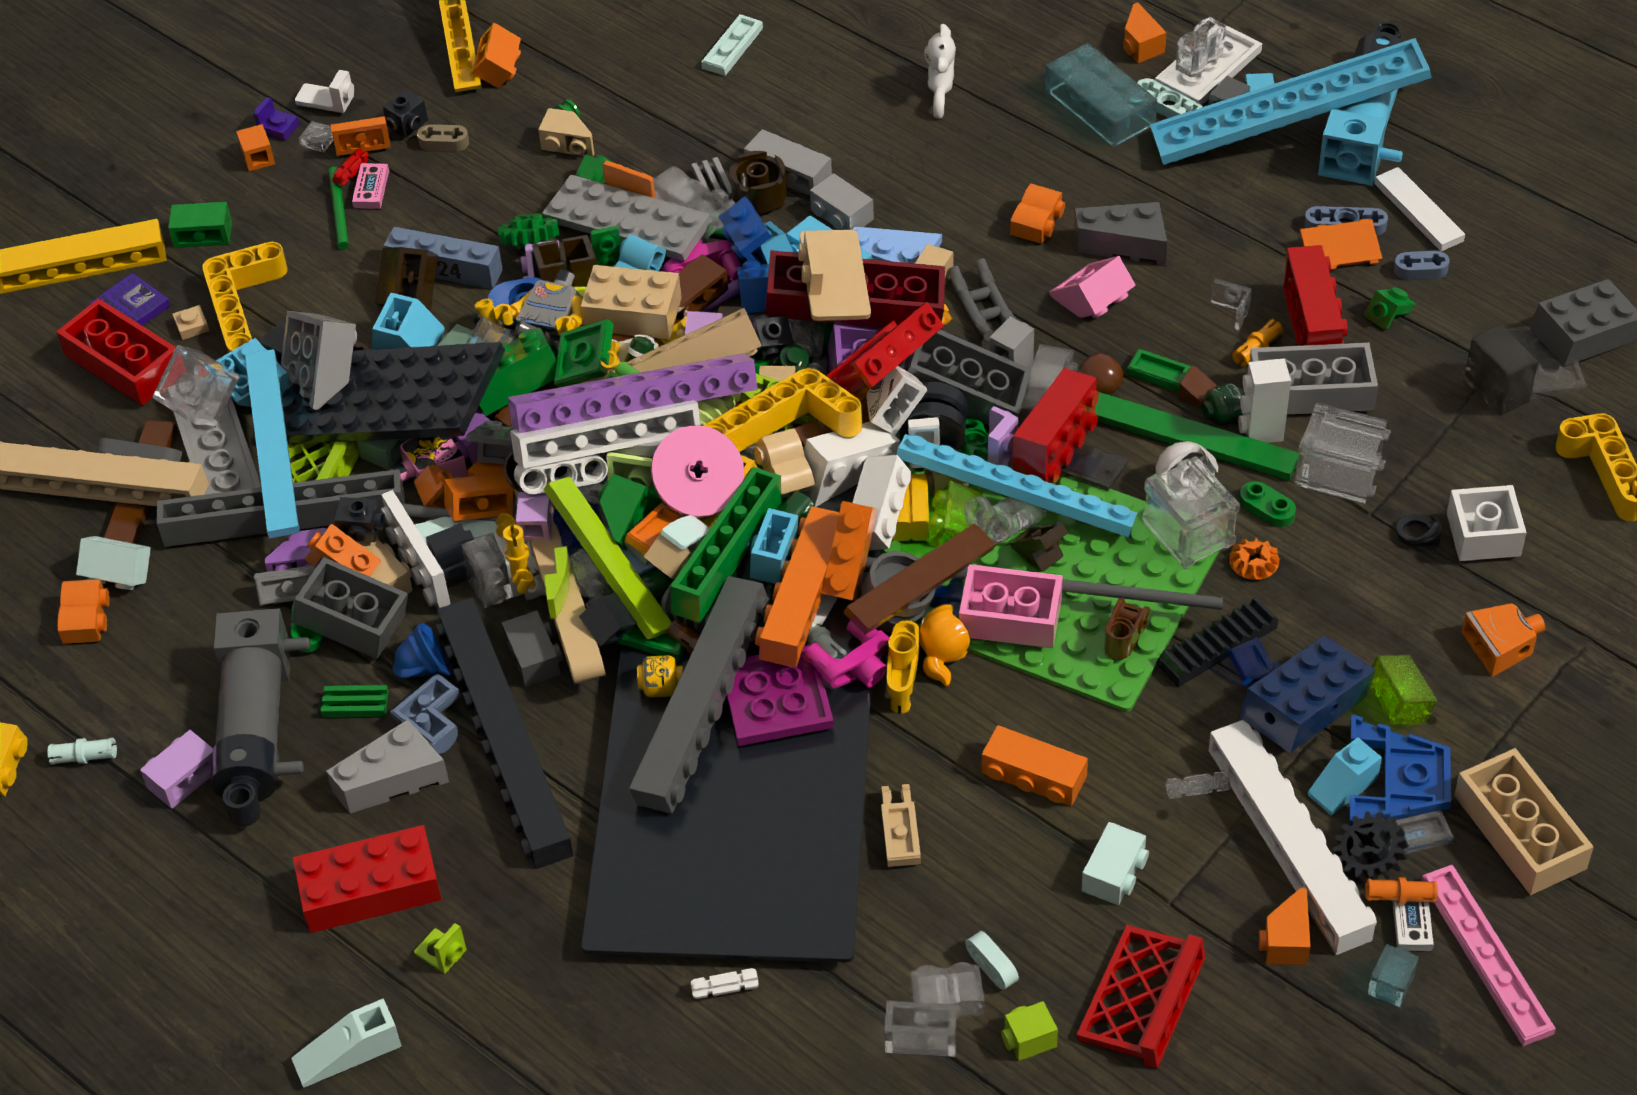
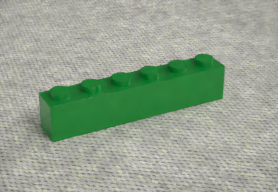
(724, 545)

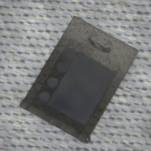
(1094, 467)

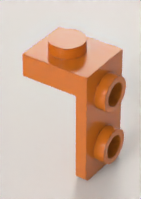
(341, 549)

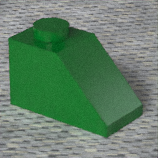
(623, 506)

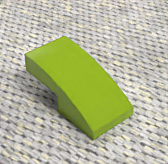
(558, 583)

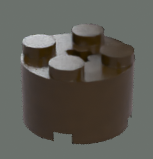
(760, 180)

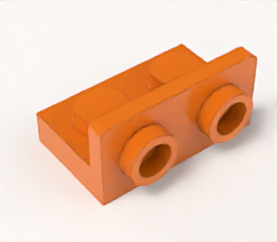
(363, 134)

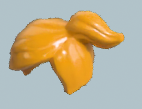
(943, 641)

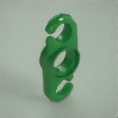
(975, 434)

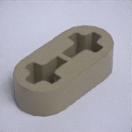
(443, 138)

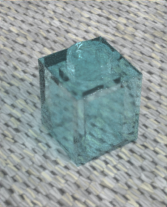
(1393, 975)

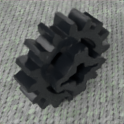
(1367, 859)

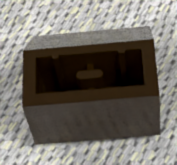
(407, 273)

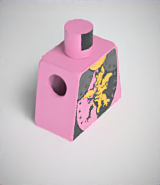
(421, 452)

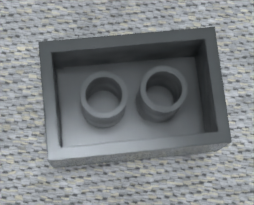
(1585, 322)
(349, 607)

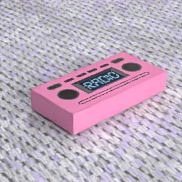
(370, 186)

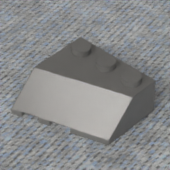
(317, 354)

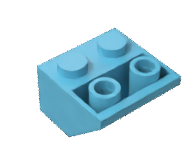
(405, 324)
(236, 362)

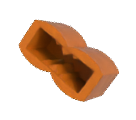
(1037, 214)
(82, 611)

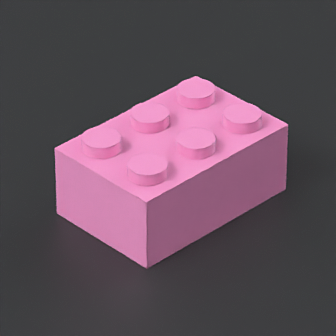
(1011, 605)

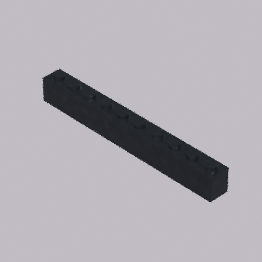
(504, 734)

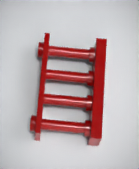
(886, 350)

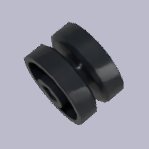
(950, 408)

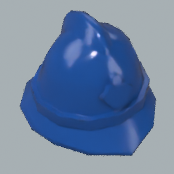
(420, 655)

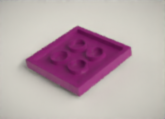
(777, 701)

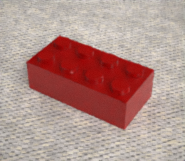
(1312, 298)
(116, 350)
(1056, 426)
(366, 879)

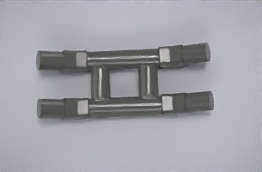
(988, 291)

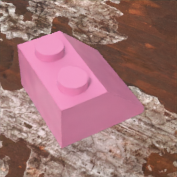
(1094, 288)

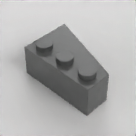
(1122, 230)

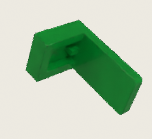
(606, 245)

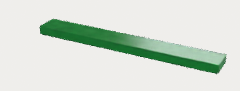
(1175, 429)

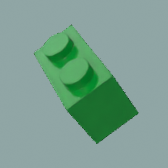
(200, 224)

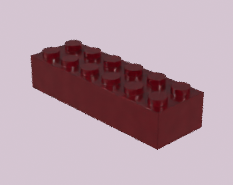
(892, 288)

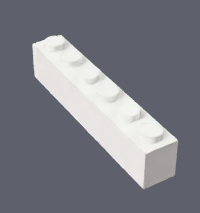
(601, 434)

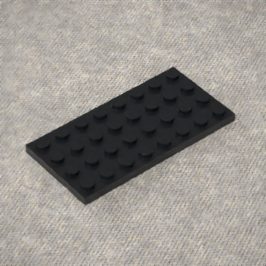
(398, 395)

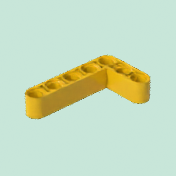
(237, 271)
(786, 401)

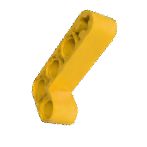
(1602, 441)

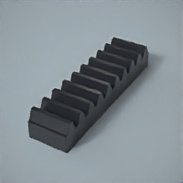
(1213, 643)

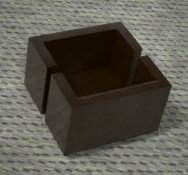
(578, 257)

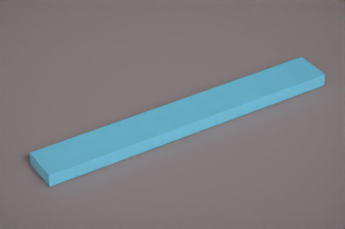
(271, 444)

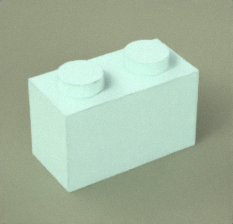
(113, 561)
(1114, 863)

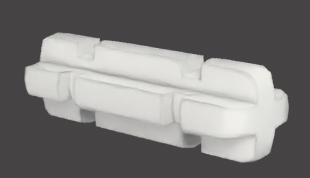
(724, 983)

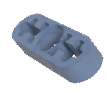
(1355, 214)

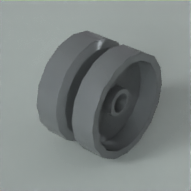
(883, 569)

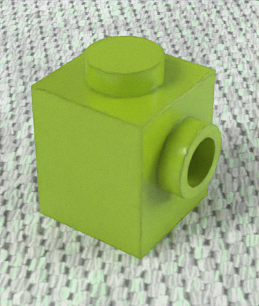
(1029, 1031)

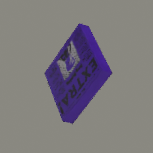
(135, 299)

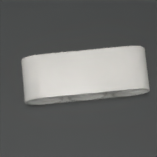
(575, 470)

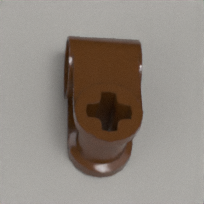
(1124, 629)

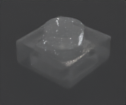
(316, 136)

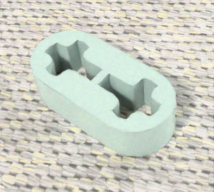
(992, 960)

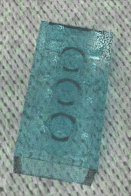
(1100, 94)

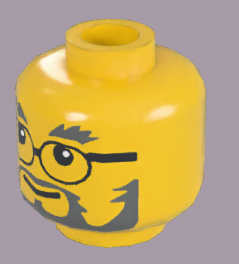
(658, 676)

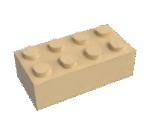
(1523, 821)

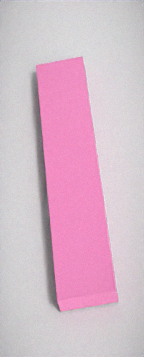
(1489, 957)

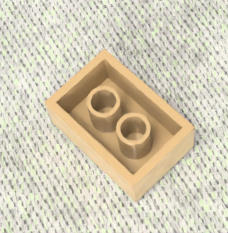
(632, 300)

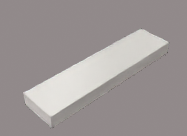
(1420, 209)

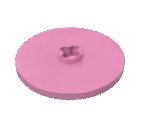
(680, 487)

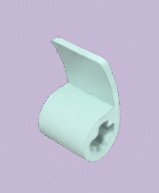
(685, 532)

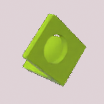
(447, 949)

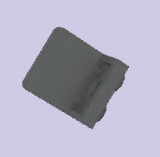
(493, 442)

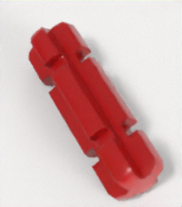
(350, 167)

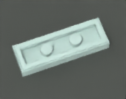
(732, 45)

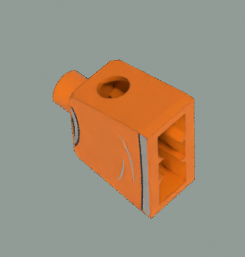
(1501, 635)

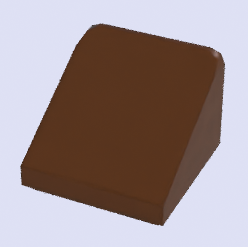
(1194, 386)

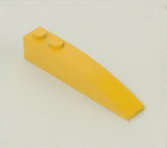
(459, 44)

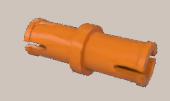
(1401, 890)

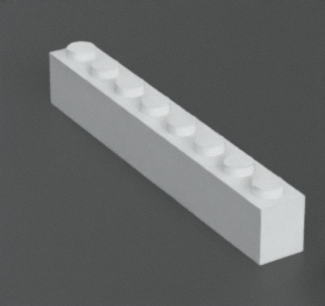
(1292, 837)

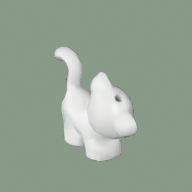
(940, 56)

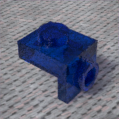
(1252, 661)

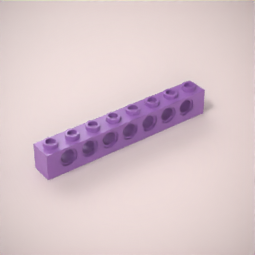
(633, 392)

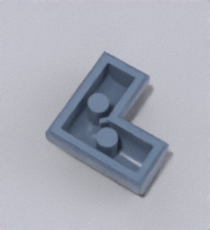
(424, 712)

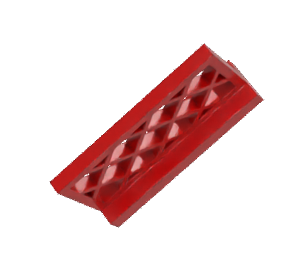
(1166, 1009)

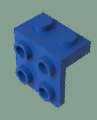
(744, 228)

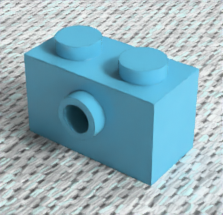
(772, 545)

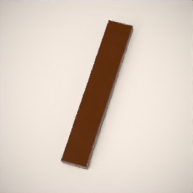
(129, 518)
(919, 579)

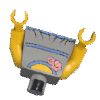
(547, 306)

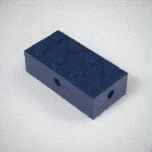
(1306, 693)

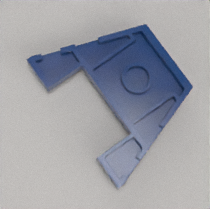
(1414, 773)

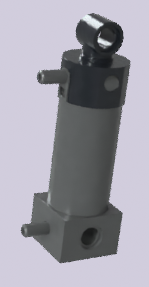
(253, 663)

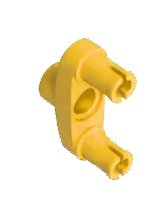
(902, 664)

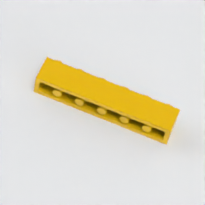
(81, 255)

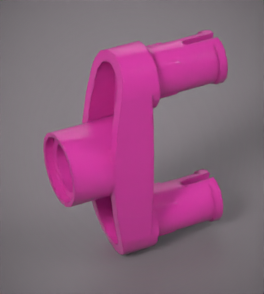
(718, 251)
(859, 664)

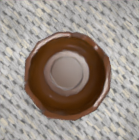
(1106, 370)

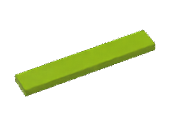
(608, 557)

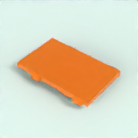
(1345, 242)

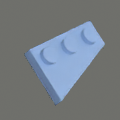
(895, 244)

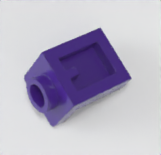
(275, 123)

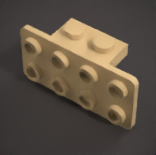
(834, 275)

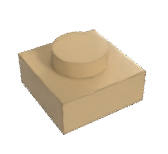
(191, 322)

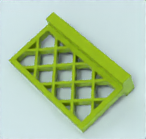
(338, 463)

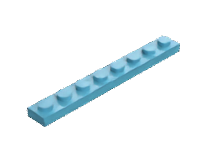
(1016, 485)

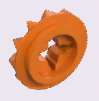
(1256, 568)

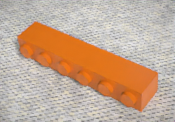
(799, 592)

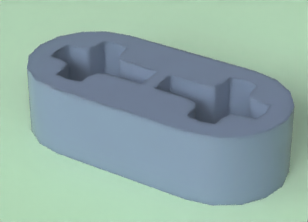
(1421, 265)

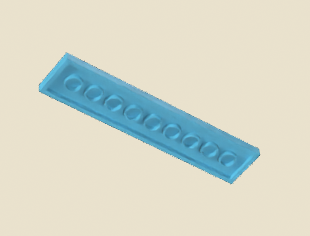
(1290, 101)

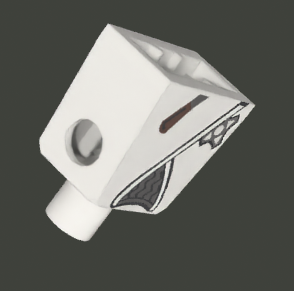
(894, 399)

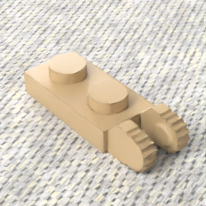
(900, 828)

